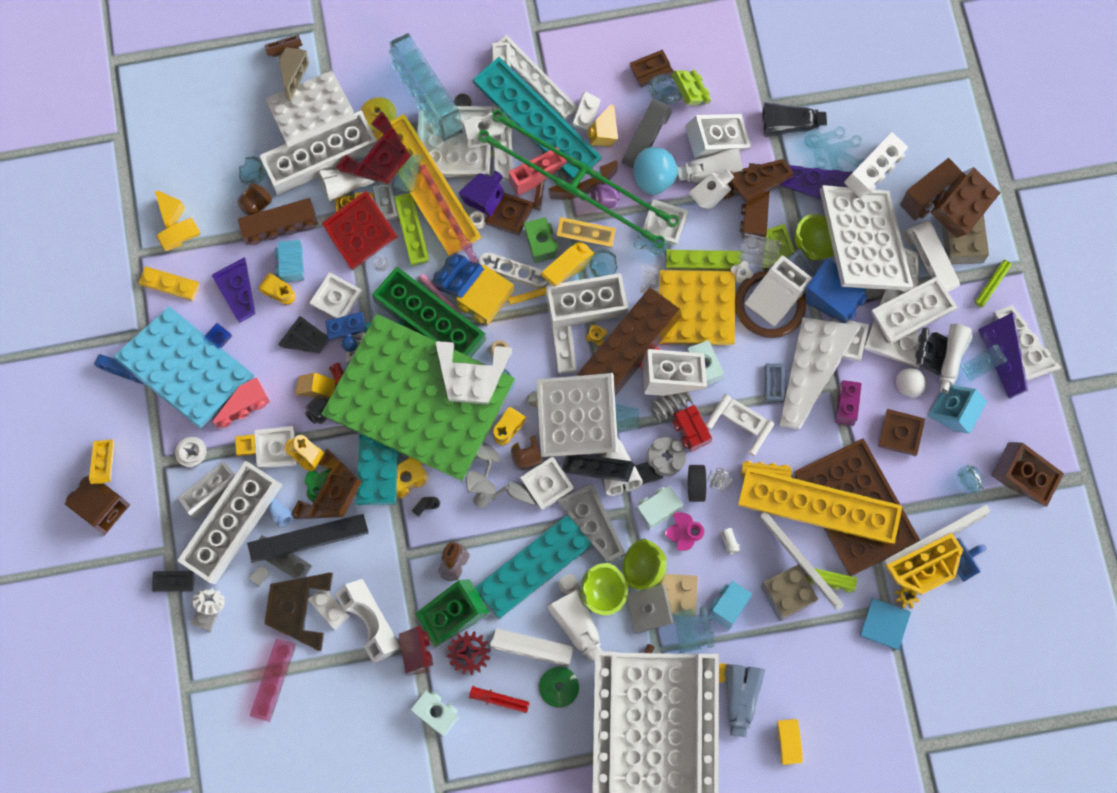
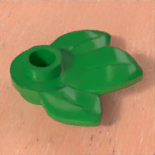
(315, 482)

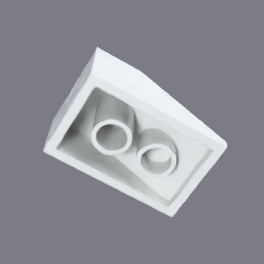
(716, 134)
(673, 372)

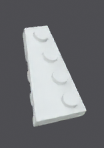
(1034, 356)

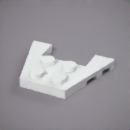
(471, 381)

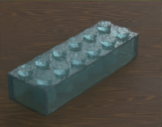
(425, 87)

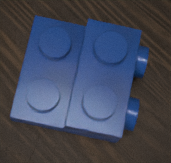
(457, 275)

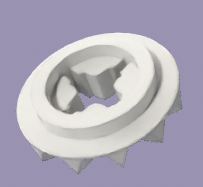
(190, 443)
(208, 607)

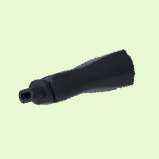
(785, 119)

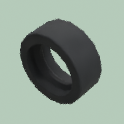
(697, 483)

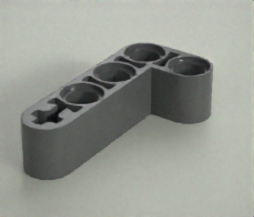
(655, 116)

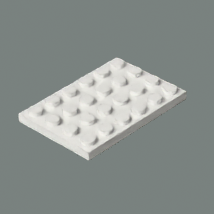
(866, 239)

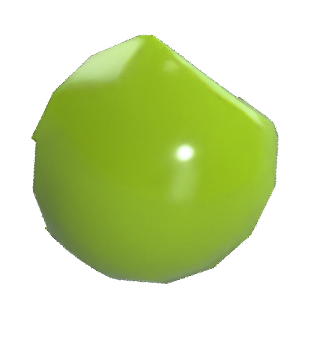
(813, 237)
(644, 565)
(603, 589)

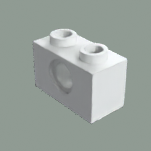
(473, 125)

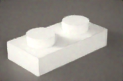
(585, 112)
(329, 608)

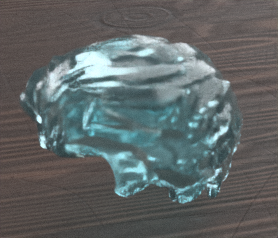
(664, 89)

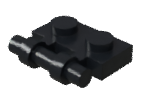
(936, 351)

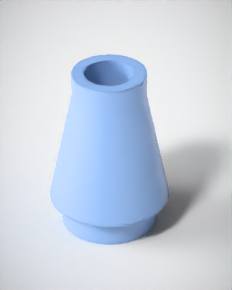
(280, 513)

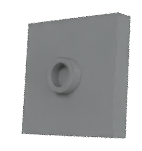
(650, 609)

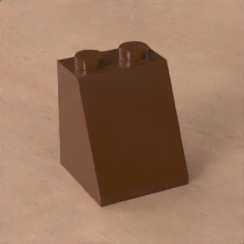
(97, 504)

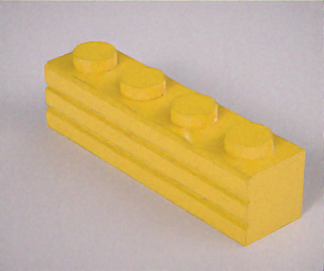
(783, 470)

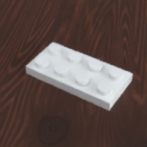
(914, 310)

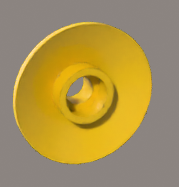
(378, 103)

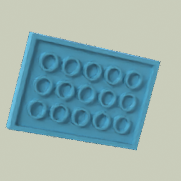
(183, 367)

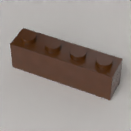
(755, 214)
(278, 222)

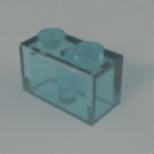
(983, 363)

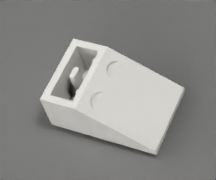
(778, 291)

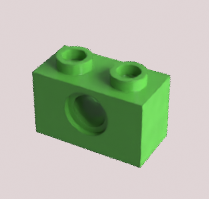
(540, 250)

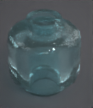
(970, 479)

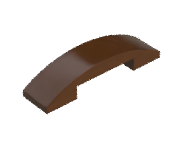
(587, 186)

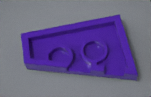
(236, 289)

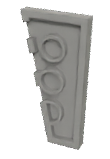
(590, 516)

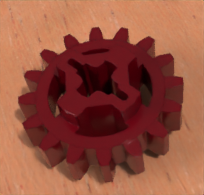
(478, 652)

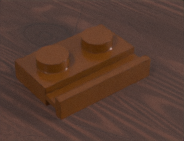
(651, 66)

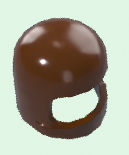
(251, 201)
(526, 457)

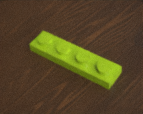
(411, 229)
(701, 260)

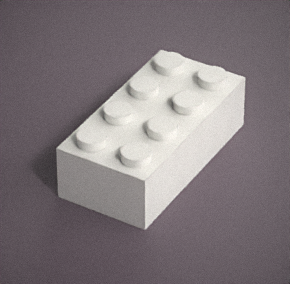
(586, 301)

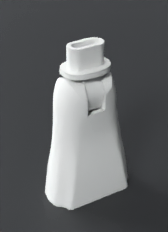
(716, 163)
(338, 183)
(958, 342)
(616, 487)
(577, 623)

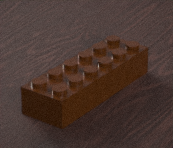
(628, 343)

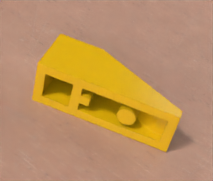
(568, 264)

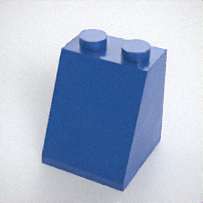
(830, 297)

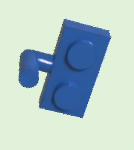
(967, 565)

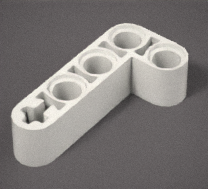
(932, 254)

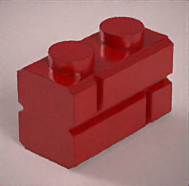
(691, 428)

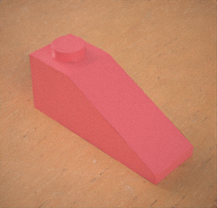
(525, 178)

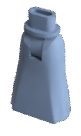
(742, 696)

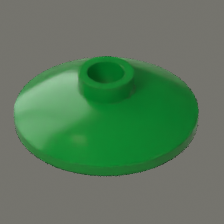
(555, 697)

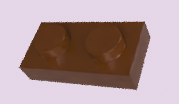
(277, 47)

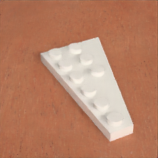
(905, 348)
(815, 360)

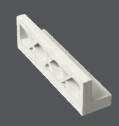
(532, 647)

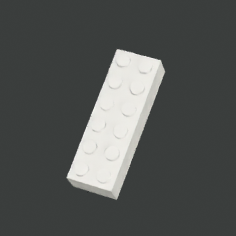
(301, 162)
(229, 523)

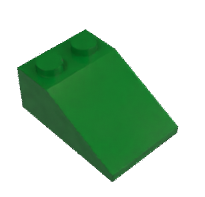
(452, 612)

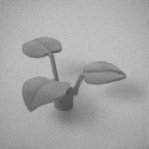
(485, 489)

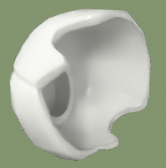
(910, 382)

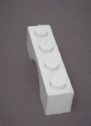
(358, 600)

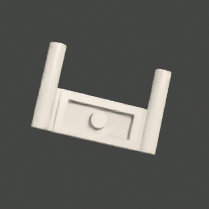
(744, 418)

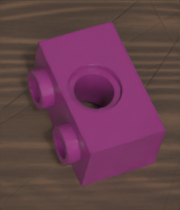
(848, 403)

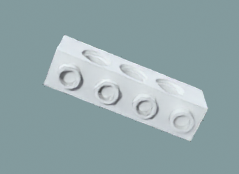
(875, 166)

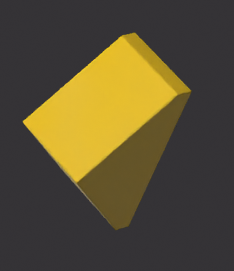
(170, 208)
(315, 385)

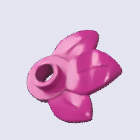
(682, 531)

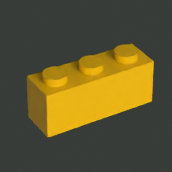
(586, 232)

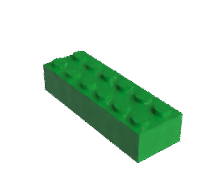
(427, 313)

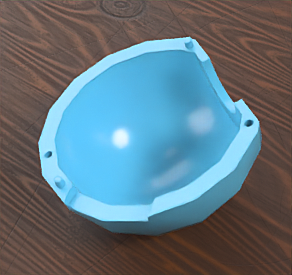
(655, 170)

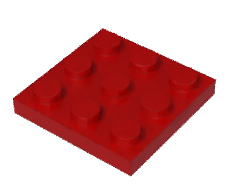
(359, 230)

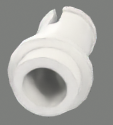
(730, 541)

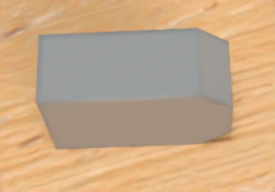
(259, 576)

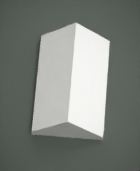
(207, 491)

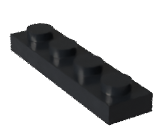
(598, 467)

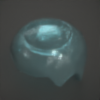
(252, 171)
(603, 263)

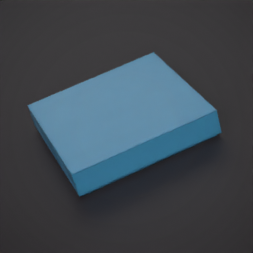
(885, 624)

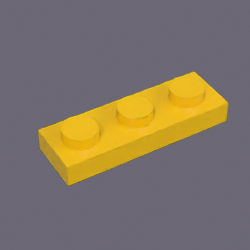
(169, 283)
(101, 461)

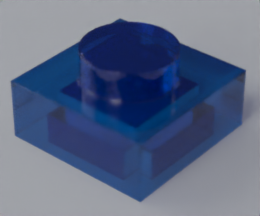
(218, 335)

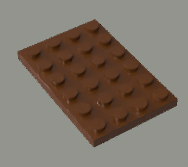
(857, 472)

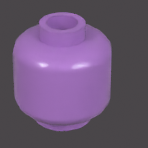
(605, 196)

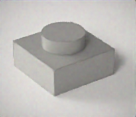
(204, 621)

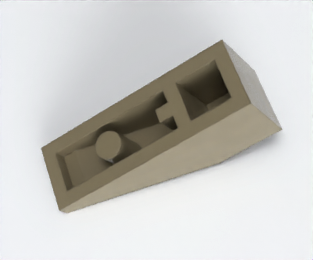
(293, 67)

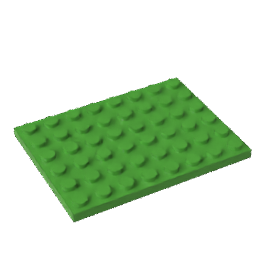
(401, 400)

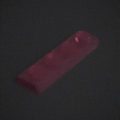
(273, 680)

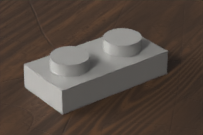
(385, 200)

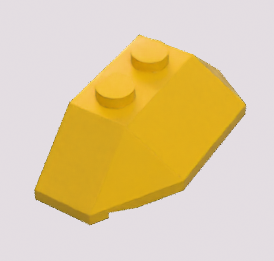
(928, 566)

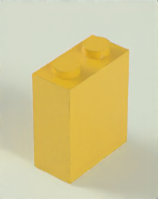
(486, 296)

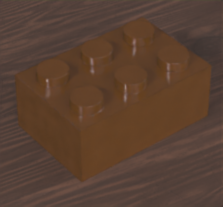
(930, 189)
(965, 202)

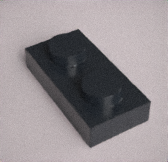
(173, 581)

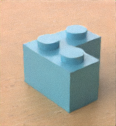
(730, 605)

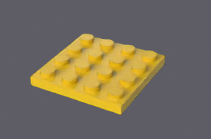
(705, 306)

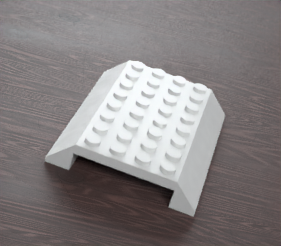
(656, 723)

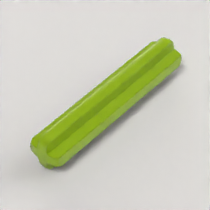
(993, 283)

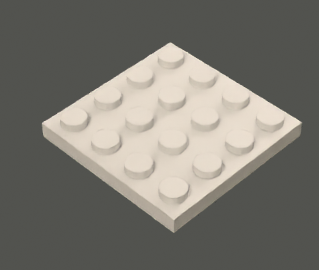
(313, 109)
(453, 155)
(577, 415)

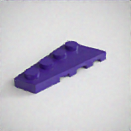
(810, 180)
(1005, 335)

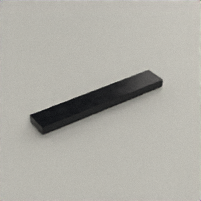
(307, 538)

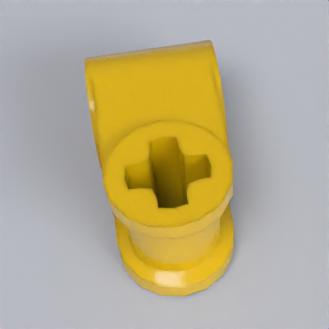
(275, 288)
(509, 423)
(305, 452)

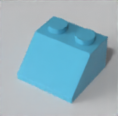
(958, 408)

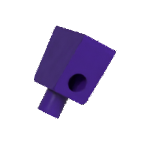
(483, 193)

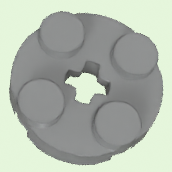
(659, 463)

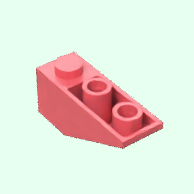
(245, 399)

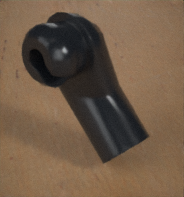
(424, 504)

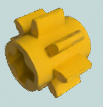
(901, 597)

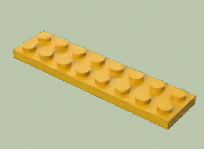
(424, 197)
(820, 506)

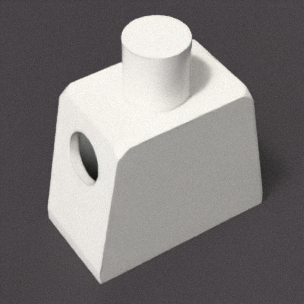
(712, 189)

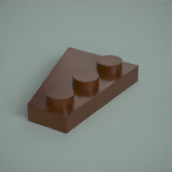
(756, 181)

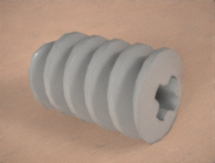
(668, 404)

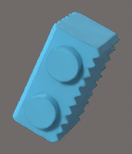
(290, 260)

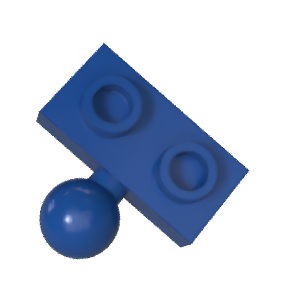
(346, 327)

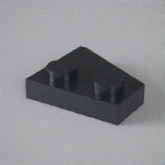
(304, 337)

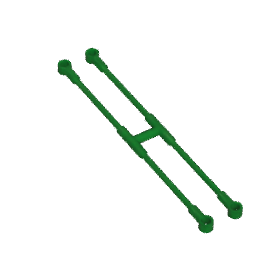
(583, 169)

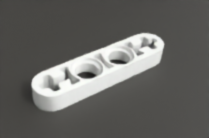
(515, 268)

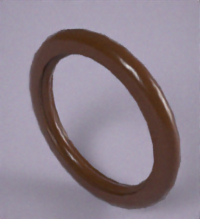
(747, 322)

